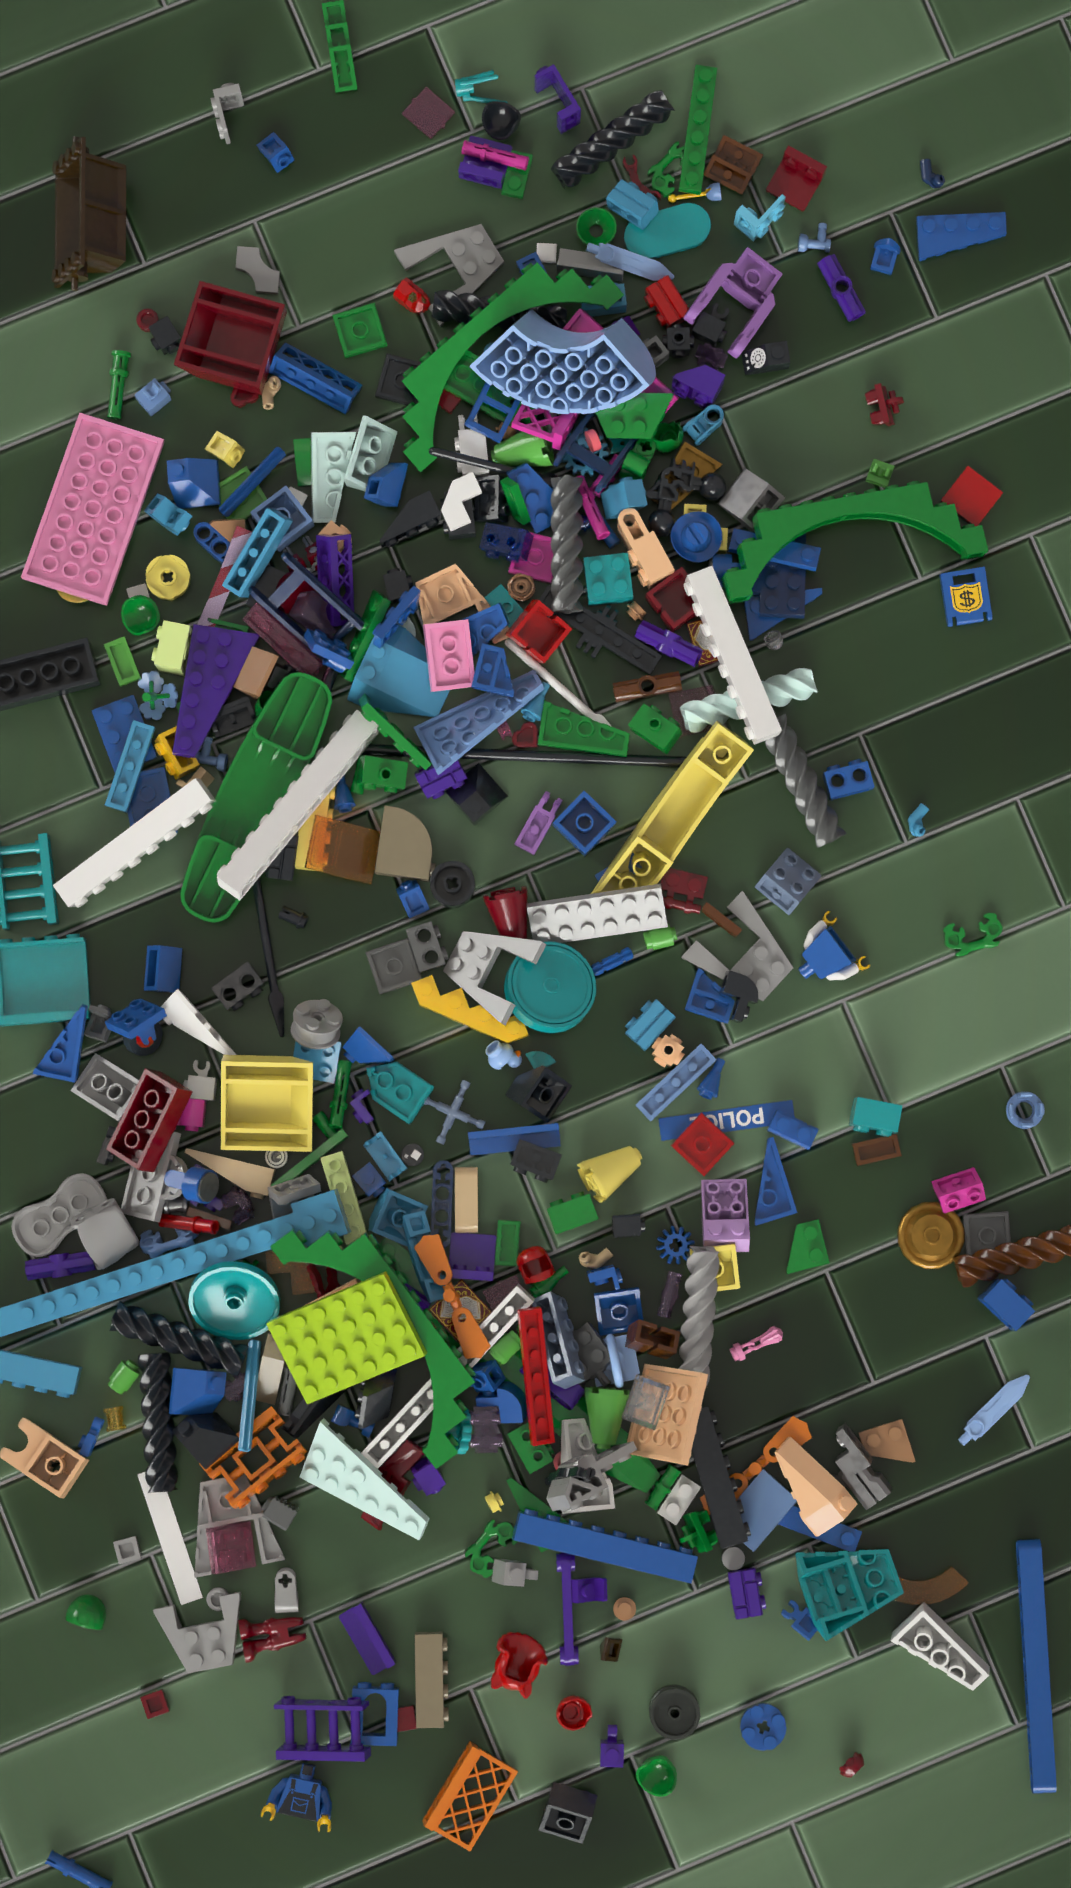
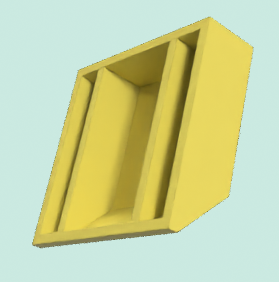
(266, 1103)

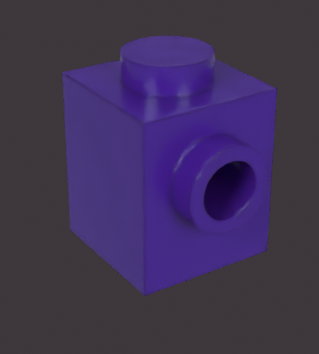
(427, 1477)

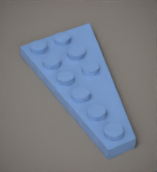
(464, 726)

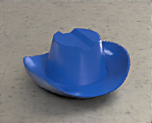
(696, 536)

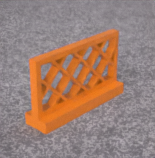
(451, 1789)

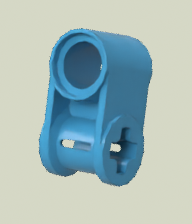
(701, 427)

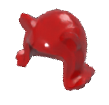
(518, 1662)

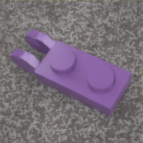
(537, 825)

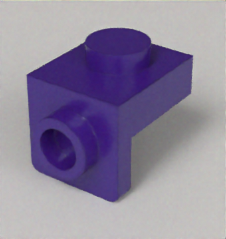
(361, 1112)

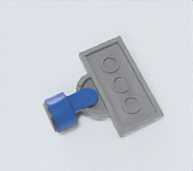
(149, 1190)

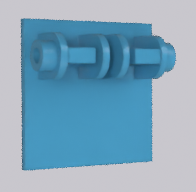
(324, 1060)

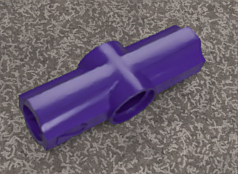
(847, 300)
(668, 643)
(59, 1265)

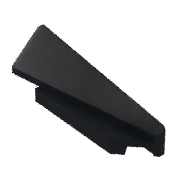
(307, 1414)

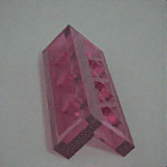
(282, 640)

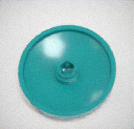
(234, 1300)

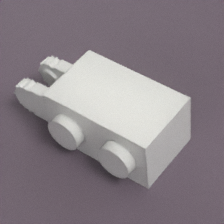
(471, 444)

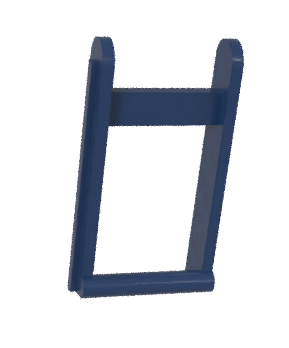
(589, 458)
(289, 586)

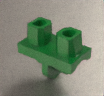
(695, 1533)

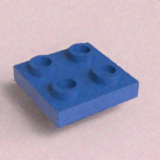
(334, 652)

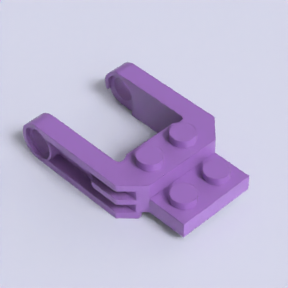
(749, 283)

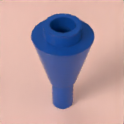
(343, 799)
(710, 1085)

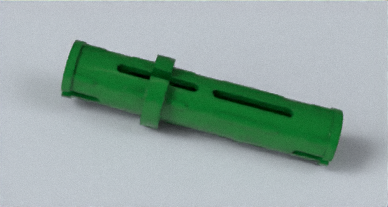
(336, 1120)

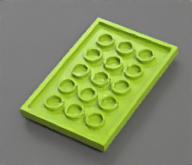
(346, 1338)

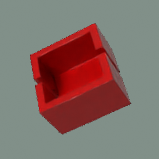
(537, 631)

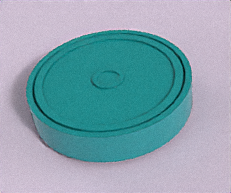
(552, 992)

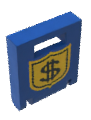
(966, 600)

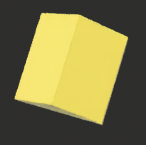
(728, 1273)

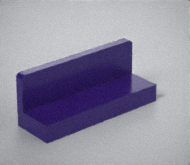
(367, 1638)

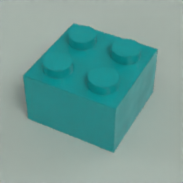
(608, 579)
(876, 1116)

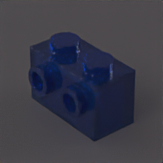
(506, 542)

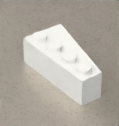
(941, 1647)

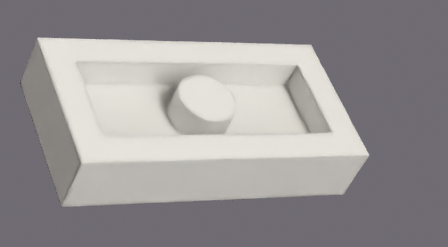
(678, 1499)

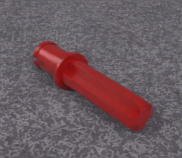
(194, 1224)

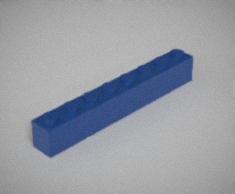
(604, 1546)

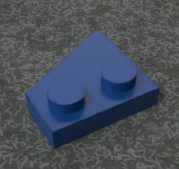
(707, 1000)

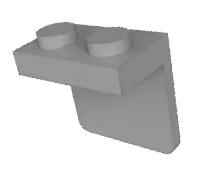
(225, 98)

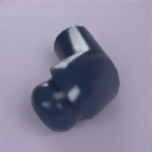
(930, 178)

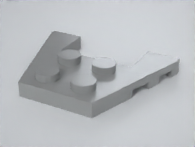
(204, 1644)

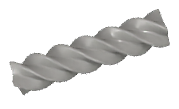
(699, 1309)

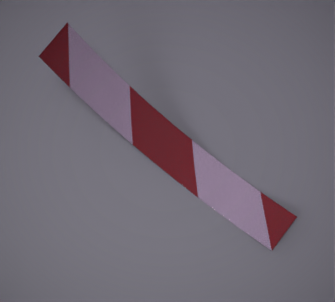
(219, 593)

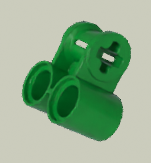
(637, 461)

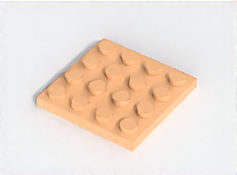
(678, 1420)

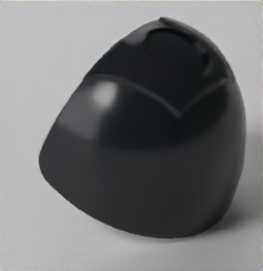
(500, 119)

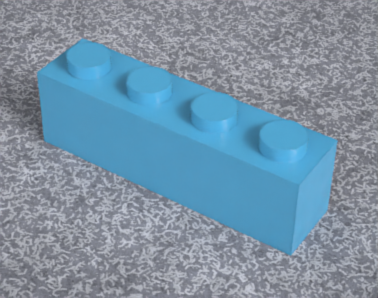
(257, 552)
(40, 1373)

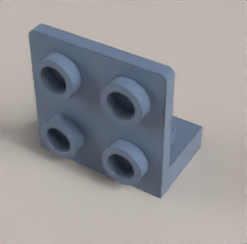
(788, 881)

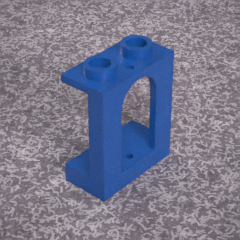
(391, 1696)

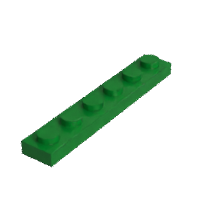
(697, 129)

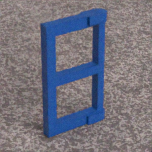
(497, 437)

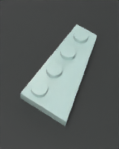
(328, 468)

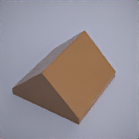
(255, 672)

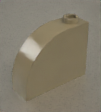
(404, 846)

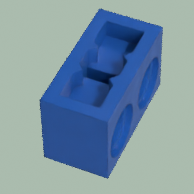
(850, 785)

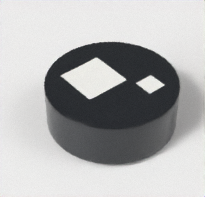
(412, 1154)

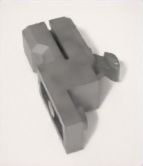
(856, 1470)

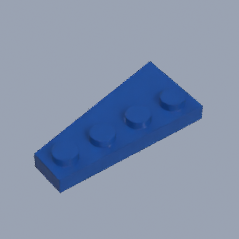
(956, 231)

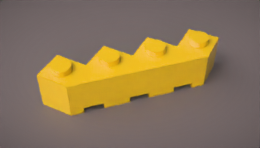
(455, 1007)

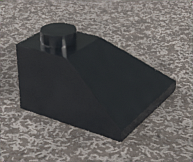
(477, 795)
(539, 1092)
(205, 1437)

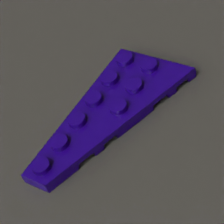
(210, 674)

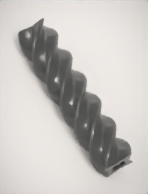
(566, 544)
(802, 783)

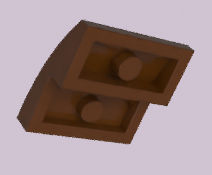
(733, 164)

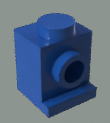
(483, 1381)

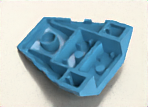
(397, 677)

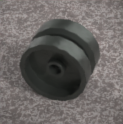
(671, 1698)

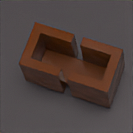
(661, 1342)

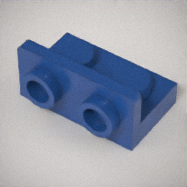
(601, 1275)

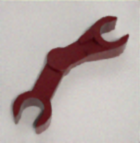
(632, 172)

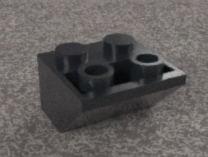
(375, 1399)

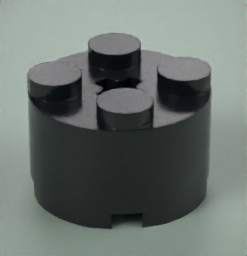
(448, 872)

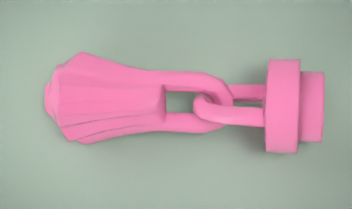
(771, 1336)

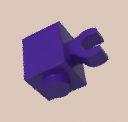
(611, 1749)

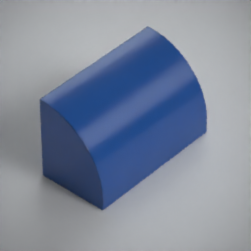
(162, 969)

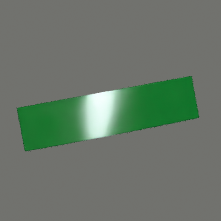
(339, 46)

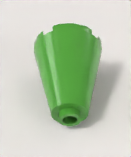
(524, 449)
(605, 1413)

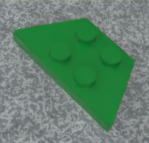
(635, 417)

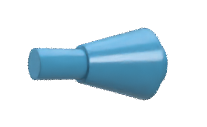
(533, 709)

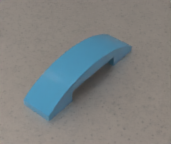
(415, 1228)

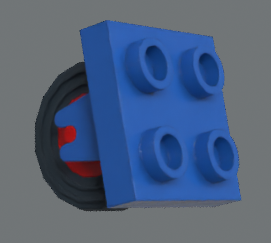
(139, 1026)

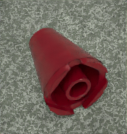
(509, 911)

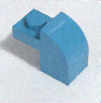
(168, 514)

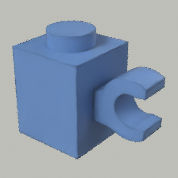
(153, 396)

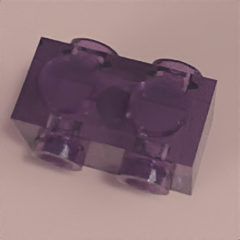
(486, 1435)

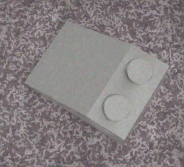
(105, 1086)

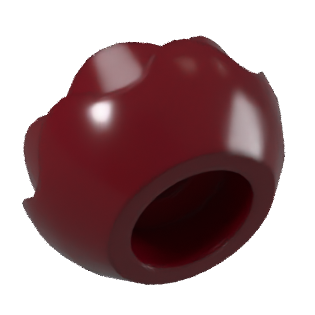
(852, 1765)

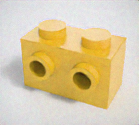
(175, 765)

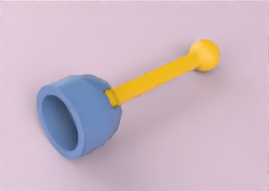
(712, 193)

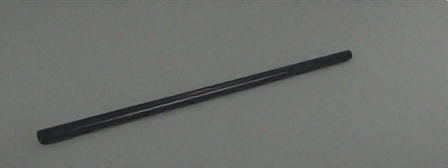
(544, 756)

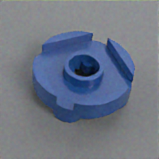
(775, 1721)

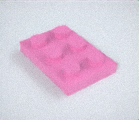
(449, 655)

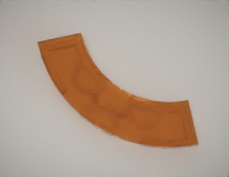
(932, 1590)

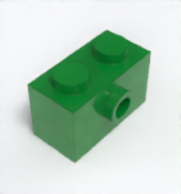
(655, 728)
(381, 773)

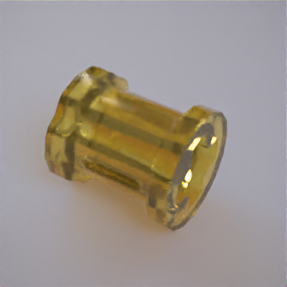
(114, 1418)

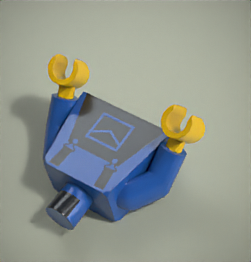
(301, 1797)

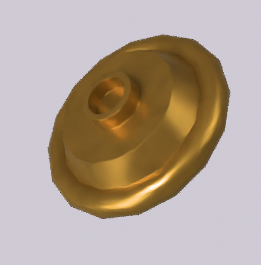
(930, 1236)

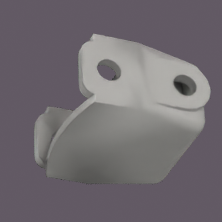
(105, 1233)

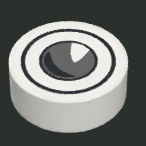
(276, 1158)

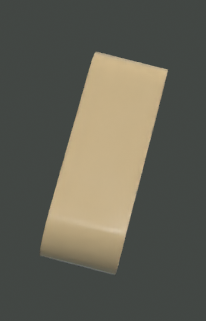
(466, 1199)

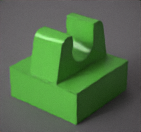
(880, 473)

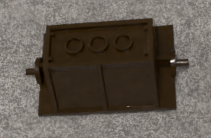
(88, 215)

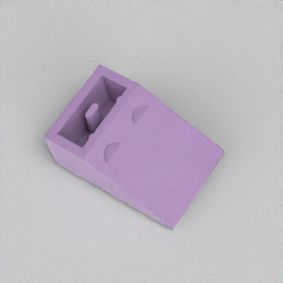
(725, 1213)

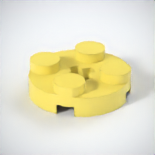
(167, 564)

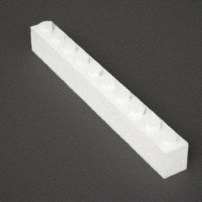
(297, 805)
(422, 1402)

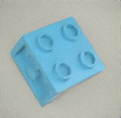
(751, 226)

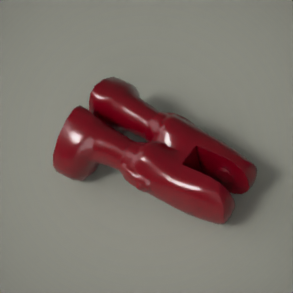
(277, 1633)

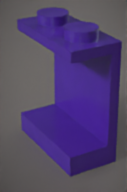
(569, 116)

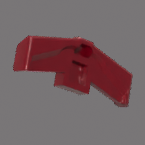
(394, 1470)

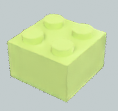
(172, 648)

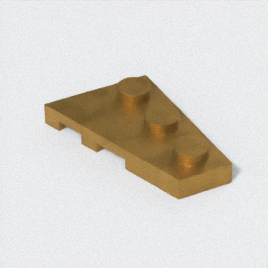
(703, 465)

